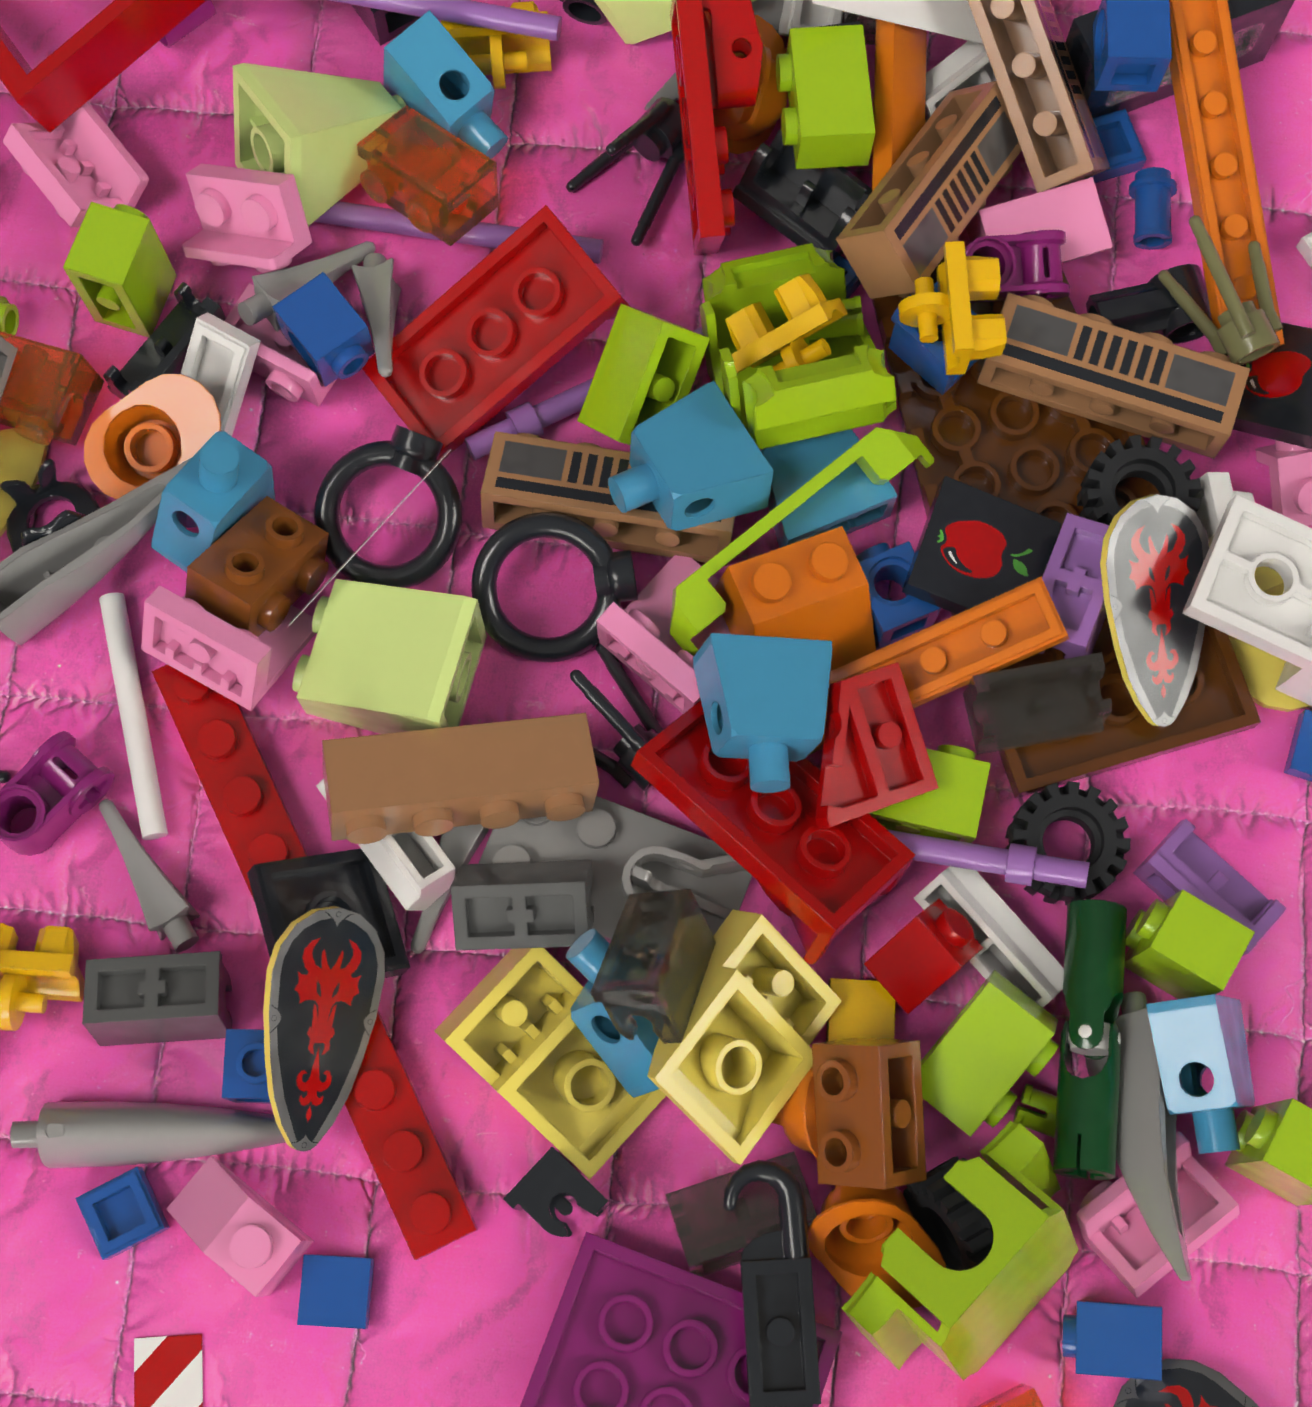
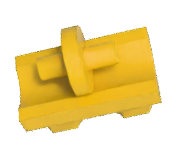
(500, 51)
(959, 282)
(806, 315)
(38, 976)

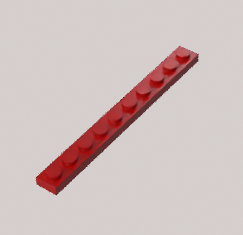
(382, 1096)

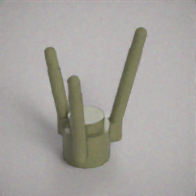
(1244, 330)

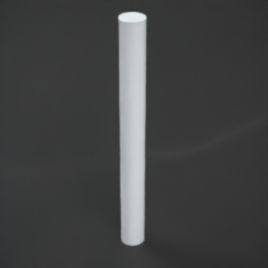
(133, 716)

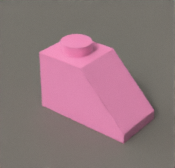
(238, 1228)

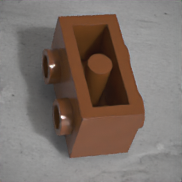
(259, 568)
(869, 1112)

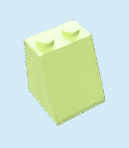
(390, 657)

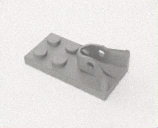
(628, 857)

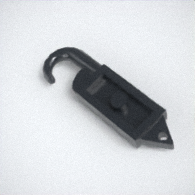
(778, 1296)

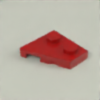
(870, 748)

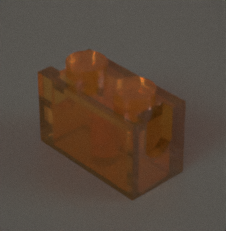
(428, 175)
(48, 392)

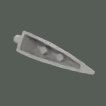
(61, 567)
(139, 1133)
(1147, 1133)

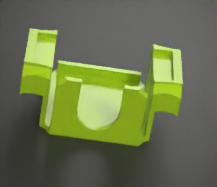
(799, 401)
(990, 1300)

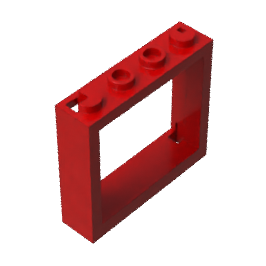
(88, 57)

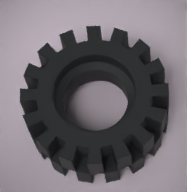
(1138, 461)
(1093, 816)
(950, 1219)

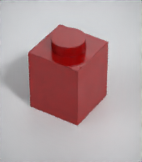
(924, 955)

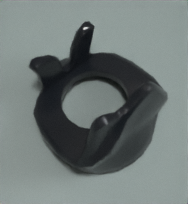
(32, 497)

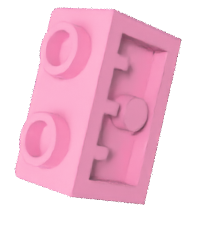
(246, 217)

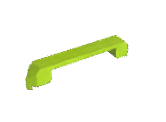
(880, 457)

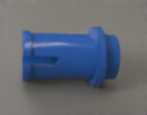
(1152, 197)

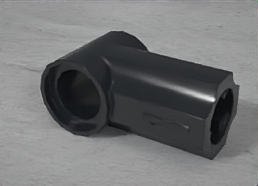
(1152, 307)

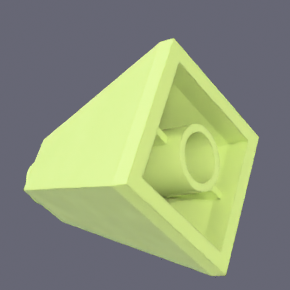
(307, 128)

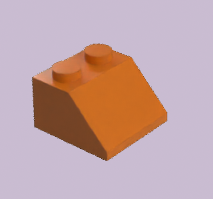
(803, 593)

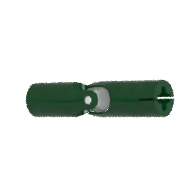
(1093, 995)

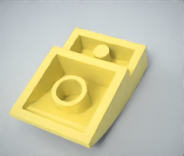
(745, 1035)
(533, 1054)

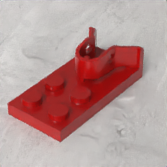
(709, 80)
(495, 332)
(806, 871)

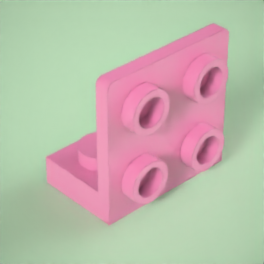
(643, 638)
(218, 653)

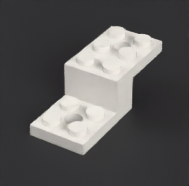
(1233, 603)

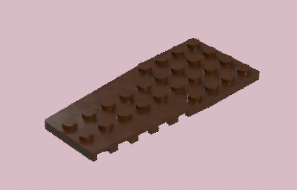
(1038, 462)

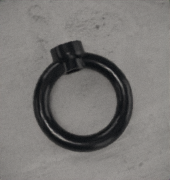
(413, 454)
(612, 576)

